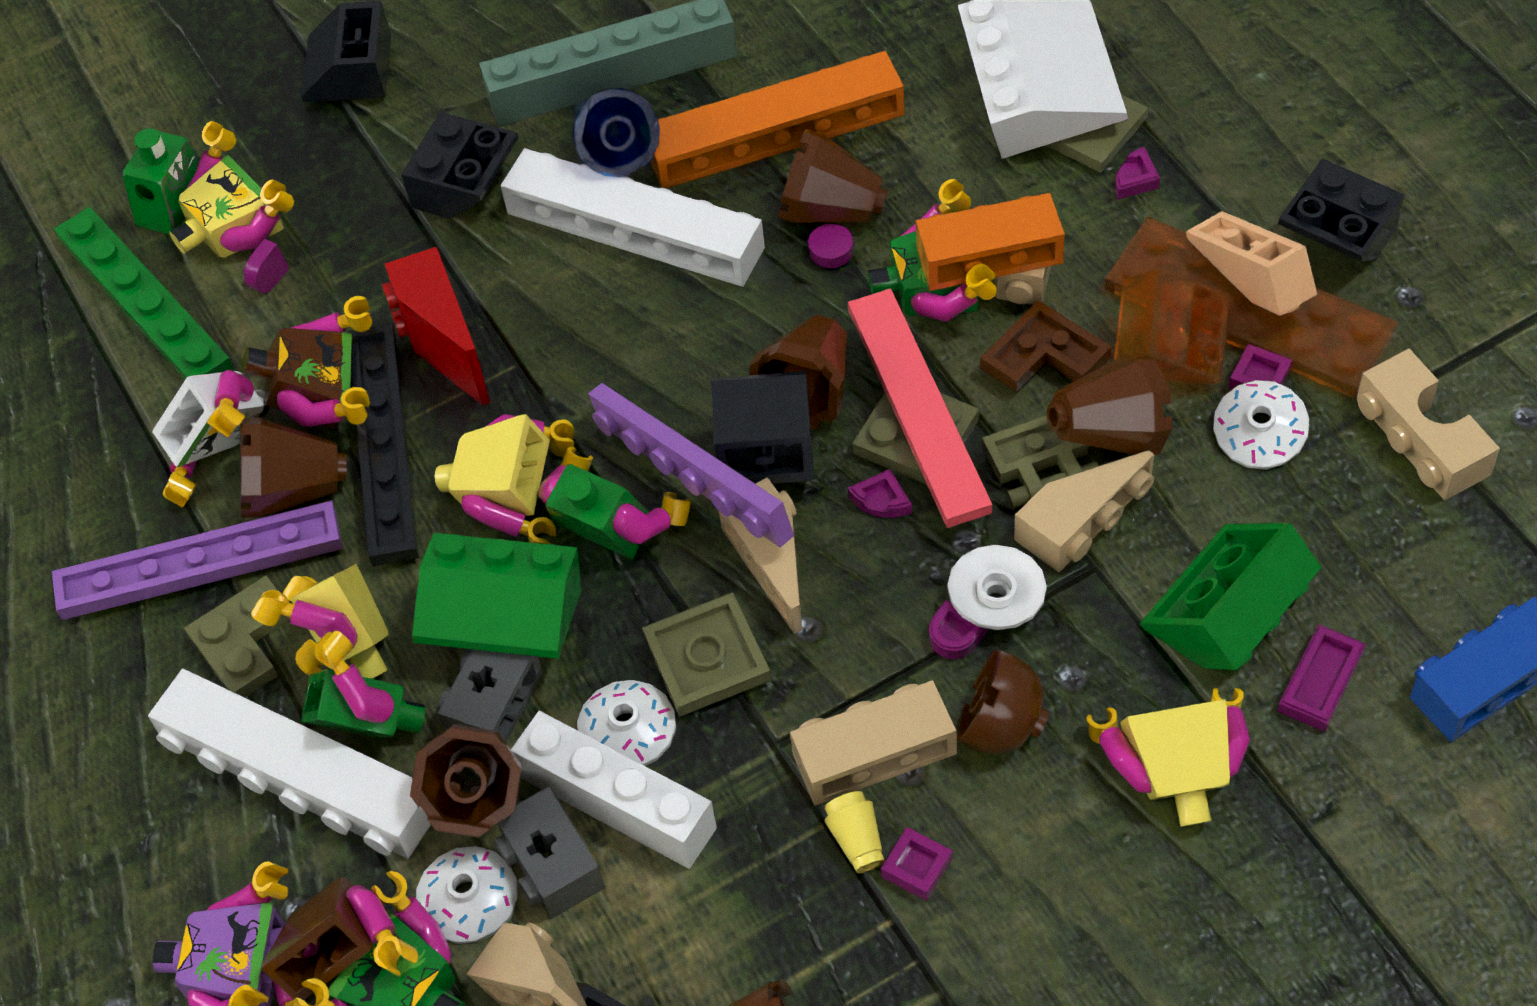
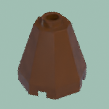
(830, 185)
(818, 349)
(1115, 408)
(285, 467)
(455, 796)

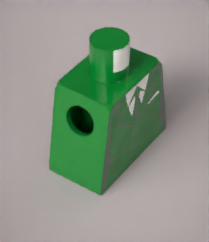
(157, 177)

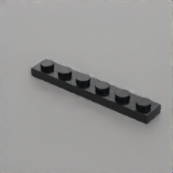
(384, 448)

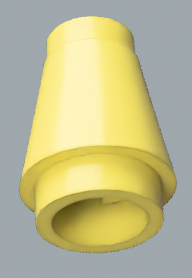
(855, 830)

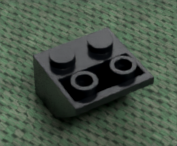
(348, 54)
(455, 164)
(1344, 211)
(764, 426)

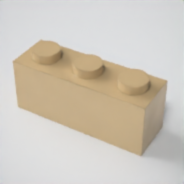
(873, 742)

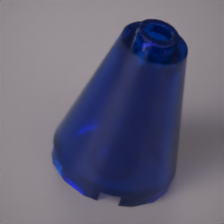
(615, 131)

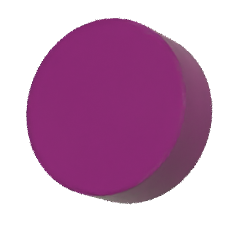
(830, 245)

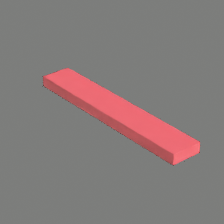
(920, 409)

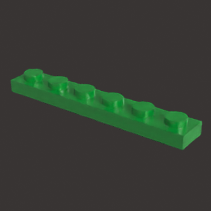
(141, 296)

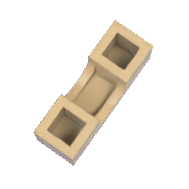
(1444, 455)

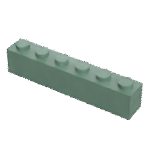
(608, 58)

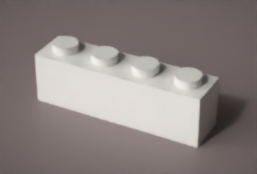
(615, 789)

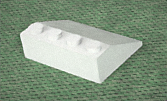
(1041, 70)

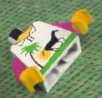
(203, 422)

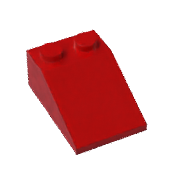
(434, 319)

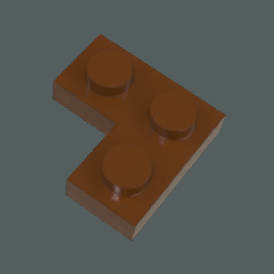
(1044, 338)

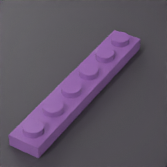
(695, 467)
(196, 560)

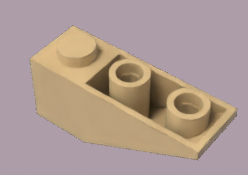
(1072, 510)

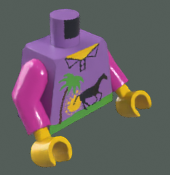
(227, 945)

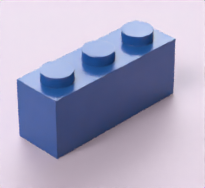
(1480, 673)

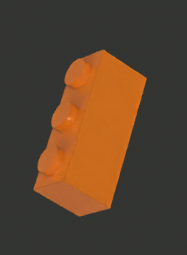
(1002, 235)

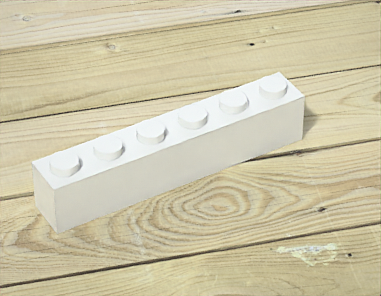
(634, 217)
(291, 762)

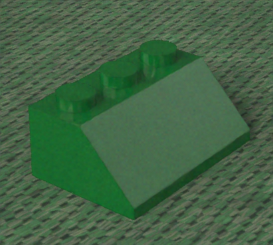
(1233, 594)
(496, 595)

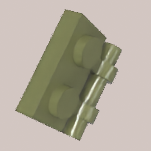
(1029, 449)

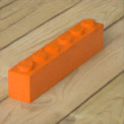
(775, 117)

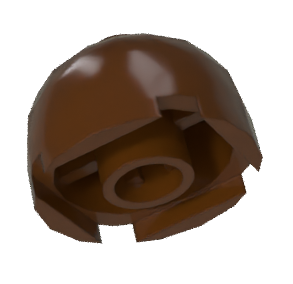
(1003, 706)

